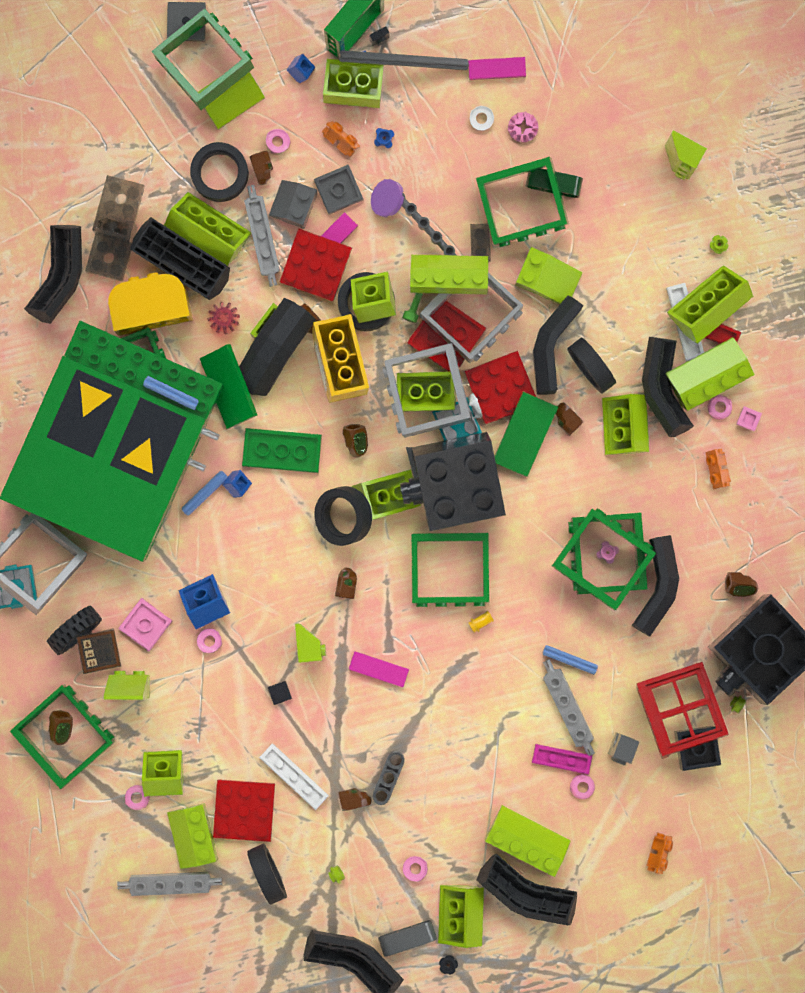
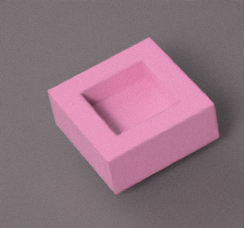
(749, 419)

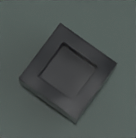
(379, 37)
(279, 692)

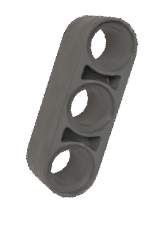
(388, 787)
(407, 938)

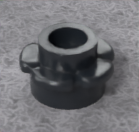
(443, 965)

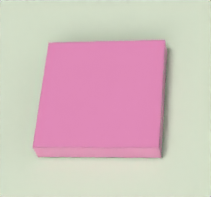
(145, 624)

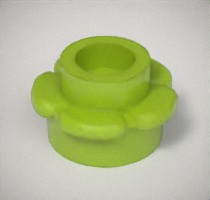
(714, 244)
(737, 704)
(336, 874)

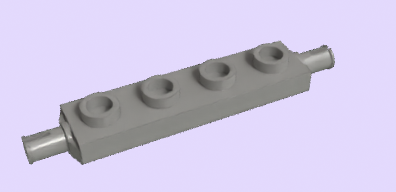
(262, 235)
(568, 707)
(169, 883)

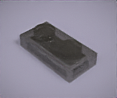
(480, 240)

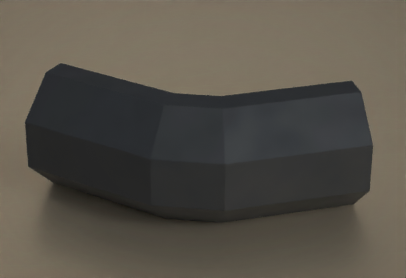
(180, 259)
(62, 276)
(545, 343)
(274, 346)
(658, 388)
(665, 586)
(525, 896)
(355, 957)

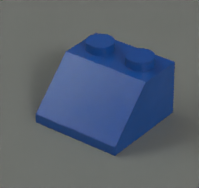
(204, 601)

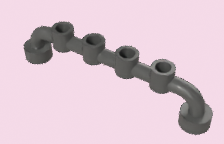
(423, 224)

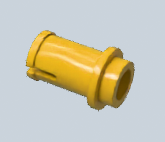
(480, 621)

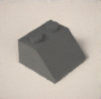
(293, 203)

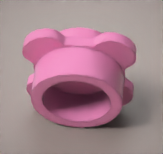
(607, 547)

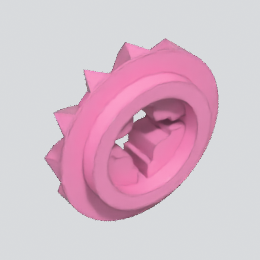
(515, 131)

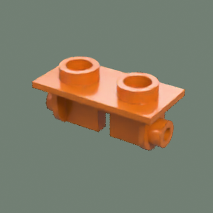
(347, 142)
(718, 477)
(663, 846)

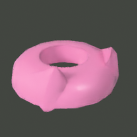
(277, 133)
(711, 407)
(201, 640)
(582, 778)
(136, 806)
(407, 868)

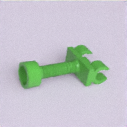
(411, 314)

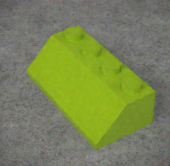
(207, 228)
(449, 274)
(711, 304)
(709, 374)
(528, 841)

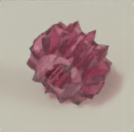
(221, 324)

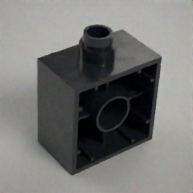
(455, 482)
(761, 651)

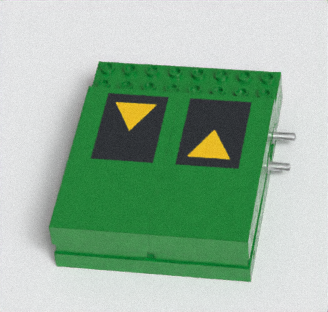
(109, 448)

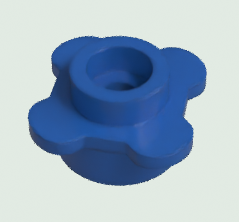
(384, 133)

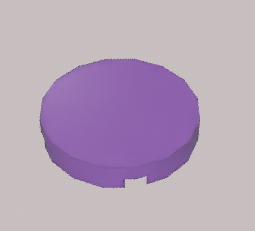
(387, 198)

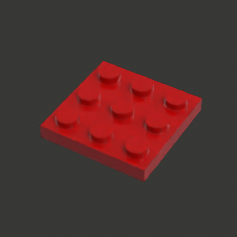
(315, 265)
(456, 324)
(499, 386)
(244, 810)

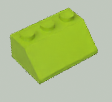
(353, 84)
(234, 101)
(683, 155)
(426, 391)
(625, 424)
(192, 836)
(461, 915)

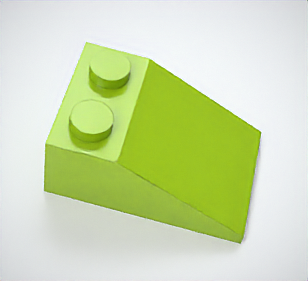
(548, 276)
(385, 494)
(127, 686)

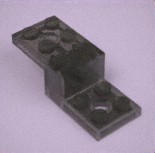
(114, 228)

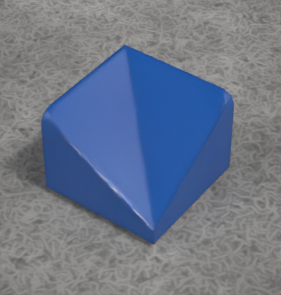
(300, 68)
(237, 483)

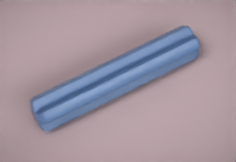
(170, 392)
(204, 493)
(570, 659)

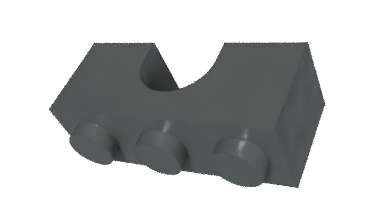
(623, 749)

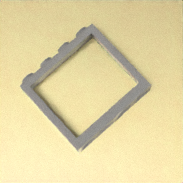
(501, 328)
(397, 406)
(80, 556)

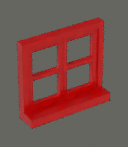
(656, 718)

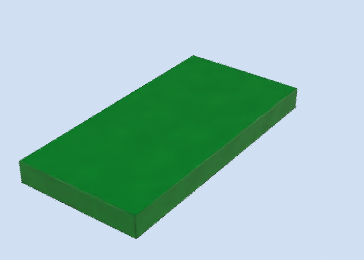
(234, 400)
(525, 434)
(281, 450)

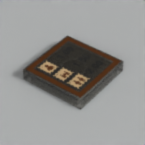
(98, 651)

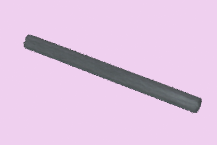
(403, 60)

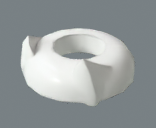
(481, 109)
(473, 402)

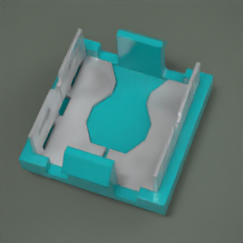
(458, 430)
(24, 579)

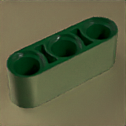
(569, 184)

